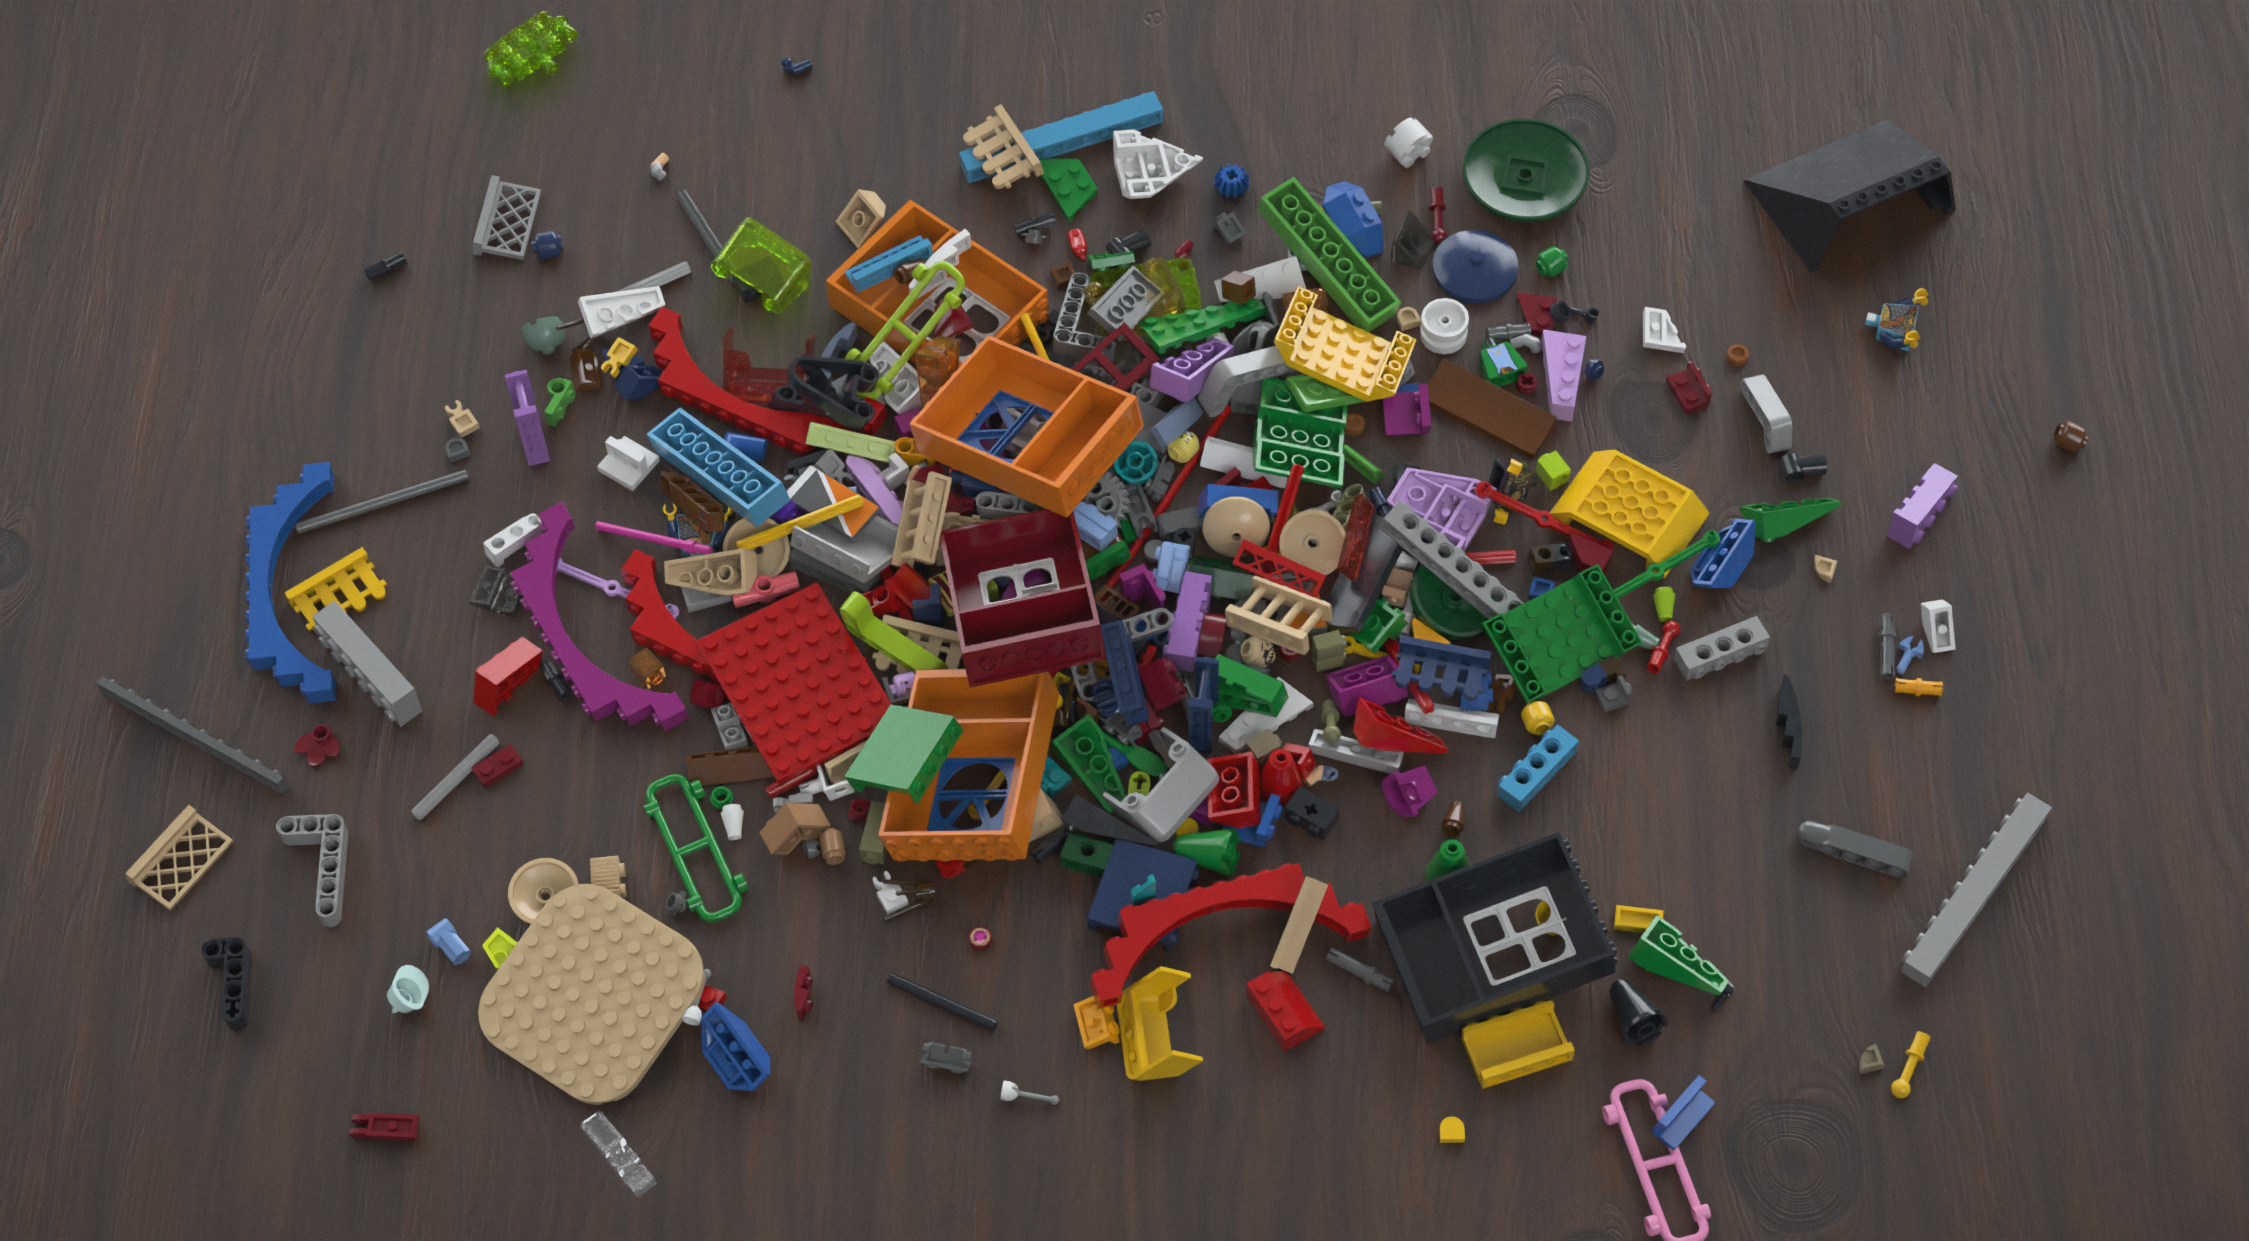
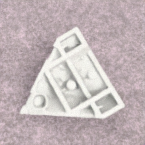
(1147, 164)

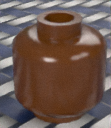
(2070, 436)

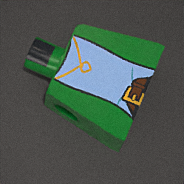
(1500, 363)

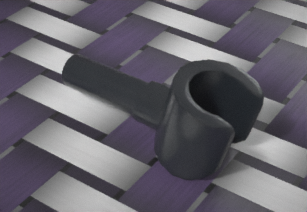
(1589, 315)
(1727, 992)

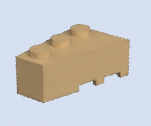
(1046, 818)

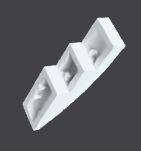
(948, 252)

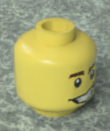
(1183, 447)

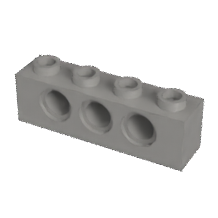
(1729, 639)

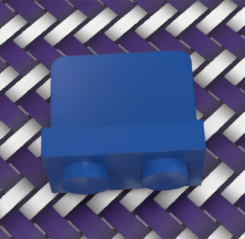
(1260, 834)

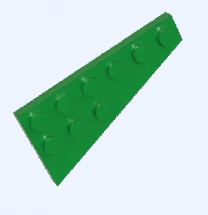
(1197, 324)

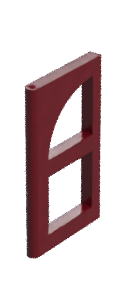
(1123, 382)

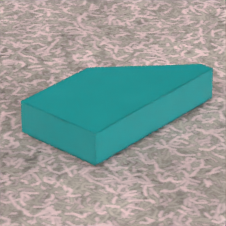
(1143, 893)

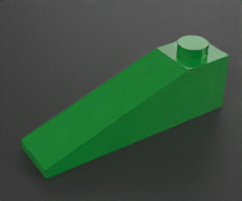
(1781, 520)
(1088, 759)
(1667, 955)

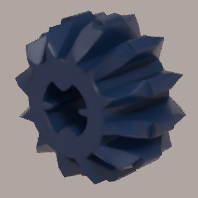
(1105, 697)

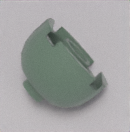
(543, 335)

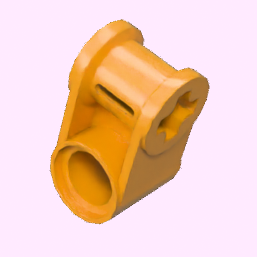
(912, 456)

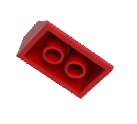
(1237, 794)
(1283, 1008)

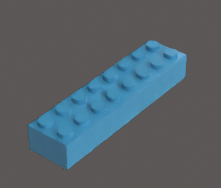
(718, 467)

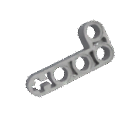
(1770, 413)

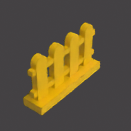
(338, 576)

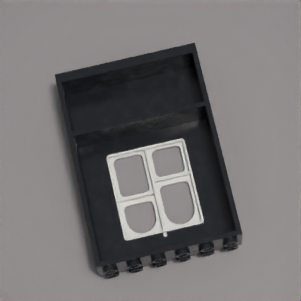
(1447, 968)

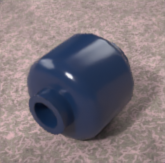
(547, 245)

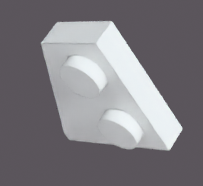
(1660, 332)

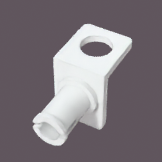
(821, 784)

